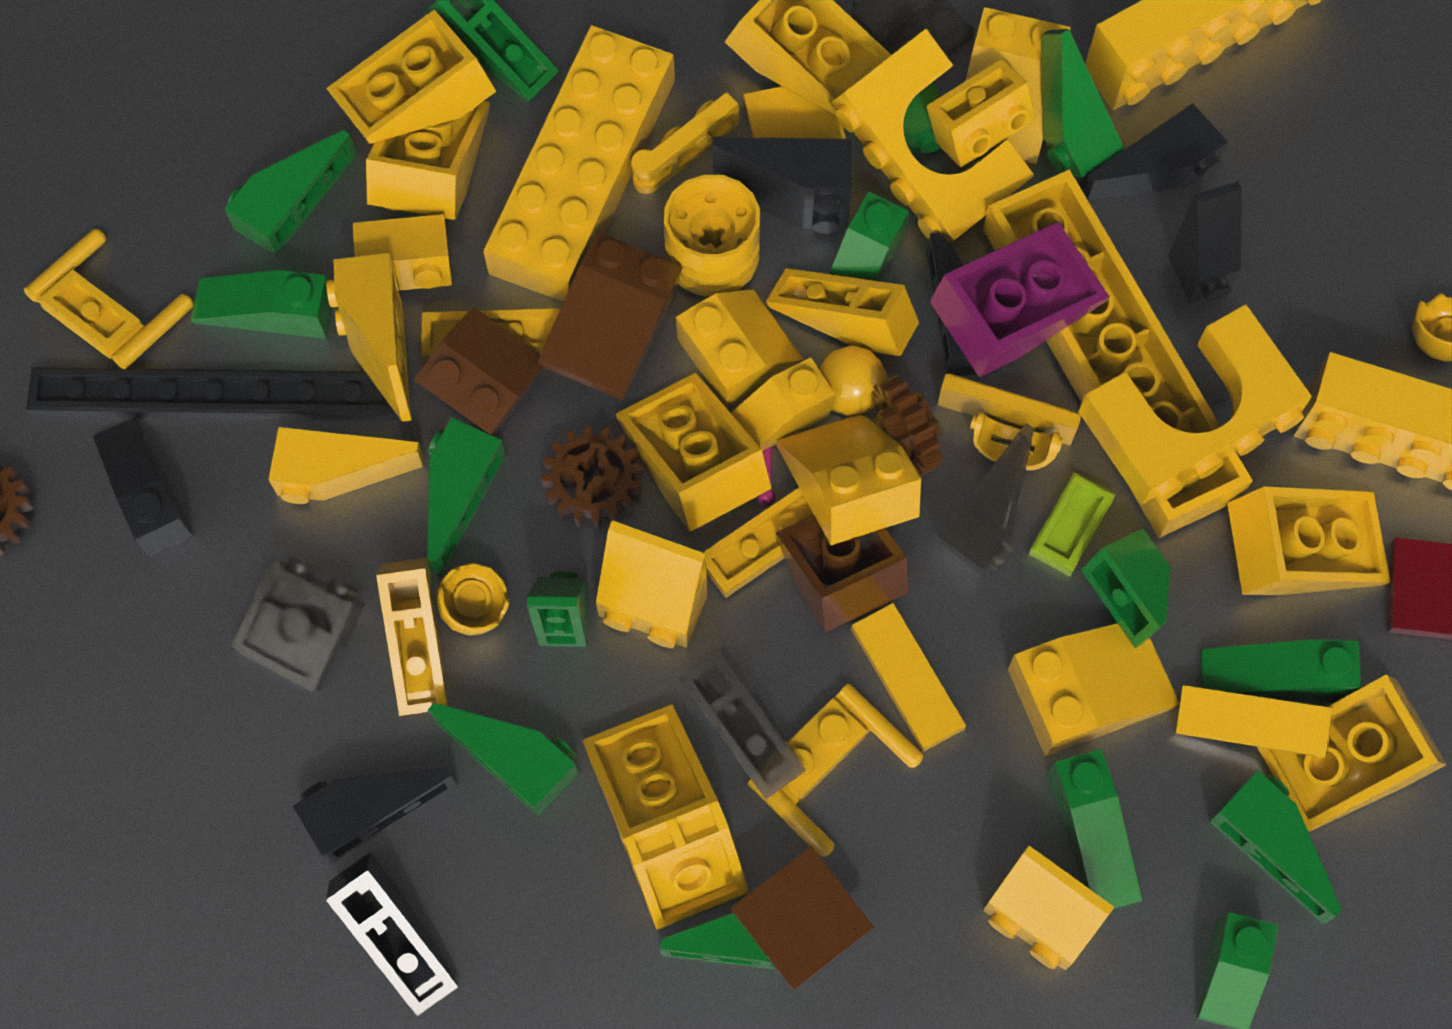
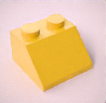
(735, 343)
(1047, 910)

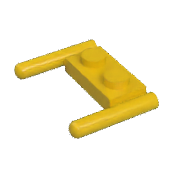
(95, 314)
(822, 747)

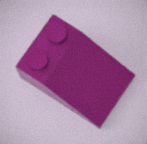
(1016, 298)

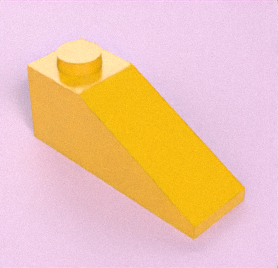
(848, 309)
(333, 464)
(412, 634)

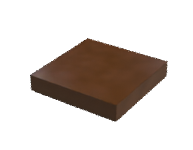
(802, 918)

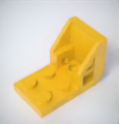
(666, 816)

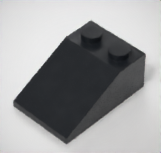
(792, 177)

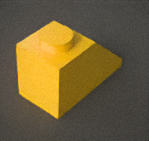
(786, 404)

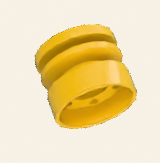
(712, 234)

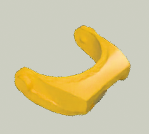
(1044, 444)

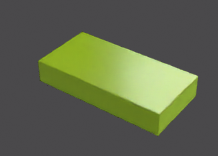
(1072, 524)

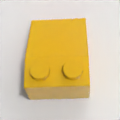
(1019, 45)
(806, 47)
(413, 82)
(427, 167)
(374, 323)
(695, 451)
(853, 477)
(1307, 541)
(651, 586)
(1089, 686)
(1371, 753)

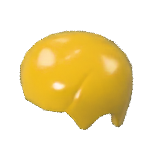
(1434, 328)
(852, 376)
(472, 599)

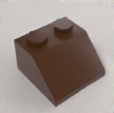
(481, 371)
(844, 577)

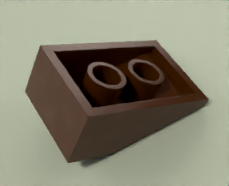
(610, 315)

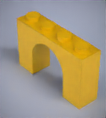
(876, 113)
(1159, 457)

